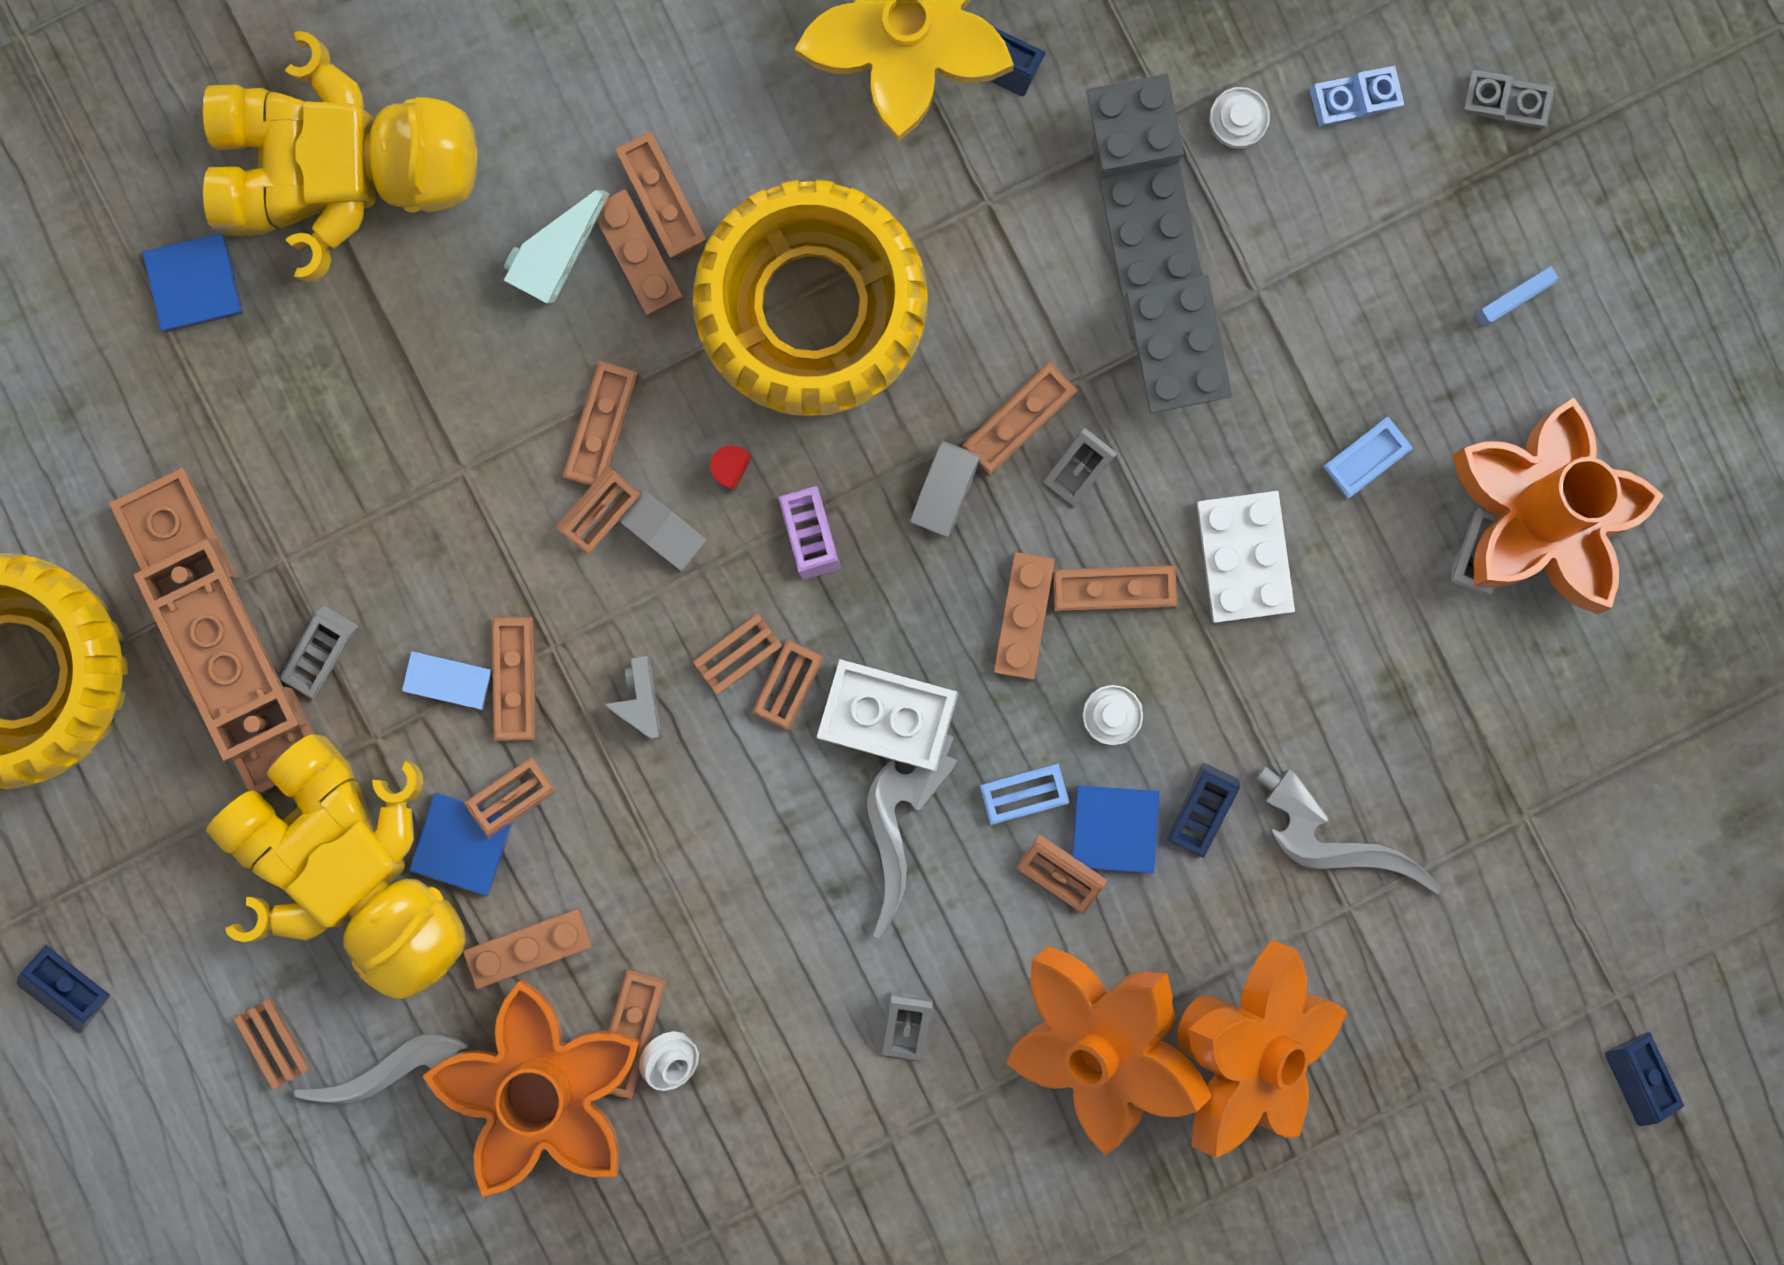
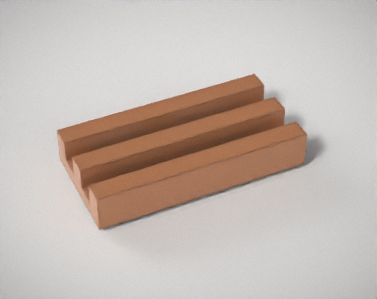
(588, 500)
(802, 654)
(710, 674)
(519, 810)
(1064, 870)
(259, 1053)

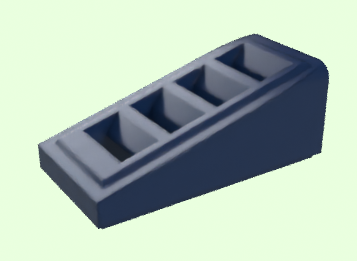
(1224, 802)

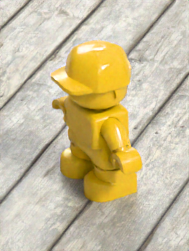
(330, 158)
(341, 870)

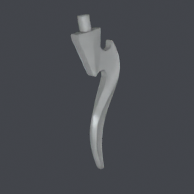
(884, 794)
(1301, 845)
(421, 1050)

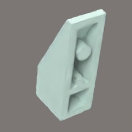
(549, 255)

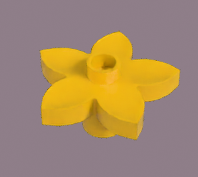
(905, 49)

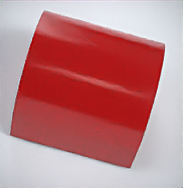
(730, 465)

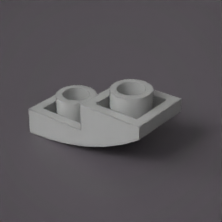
(1509, 100)
(945, 488)

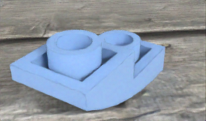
(1356, 96)

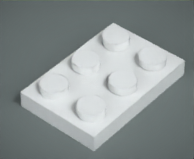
(1245, 556)
(887, 715)

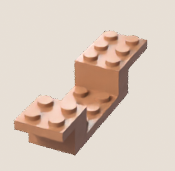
(207, 627)

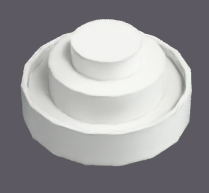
(1239, 117)
(1112, 715)
(668, 1061)

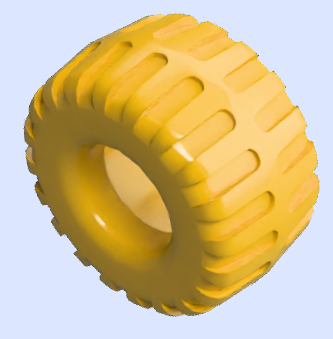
(794, 224)
(89, 674)

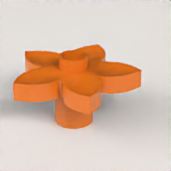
(1553, 509)
(1106, 1047)
(1258, 1051)
(536, 1093)

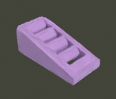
(819, 565)

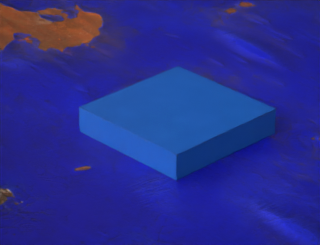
(192, 282)
(1116, 828)
(456, 848)

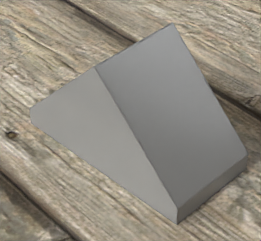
(1079, 467)
(663, 530)
(907, 1026)

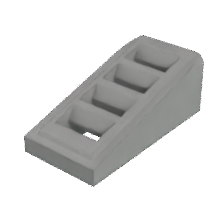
(335, 623)

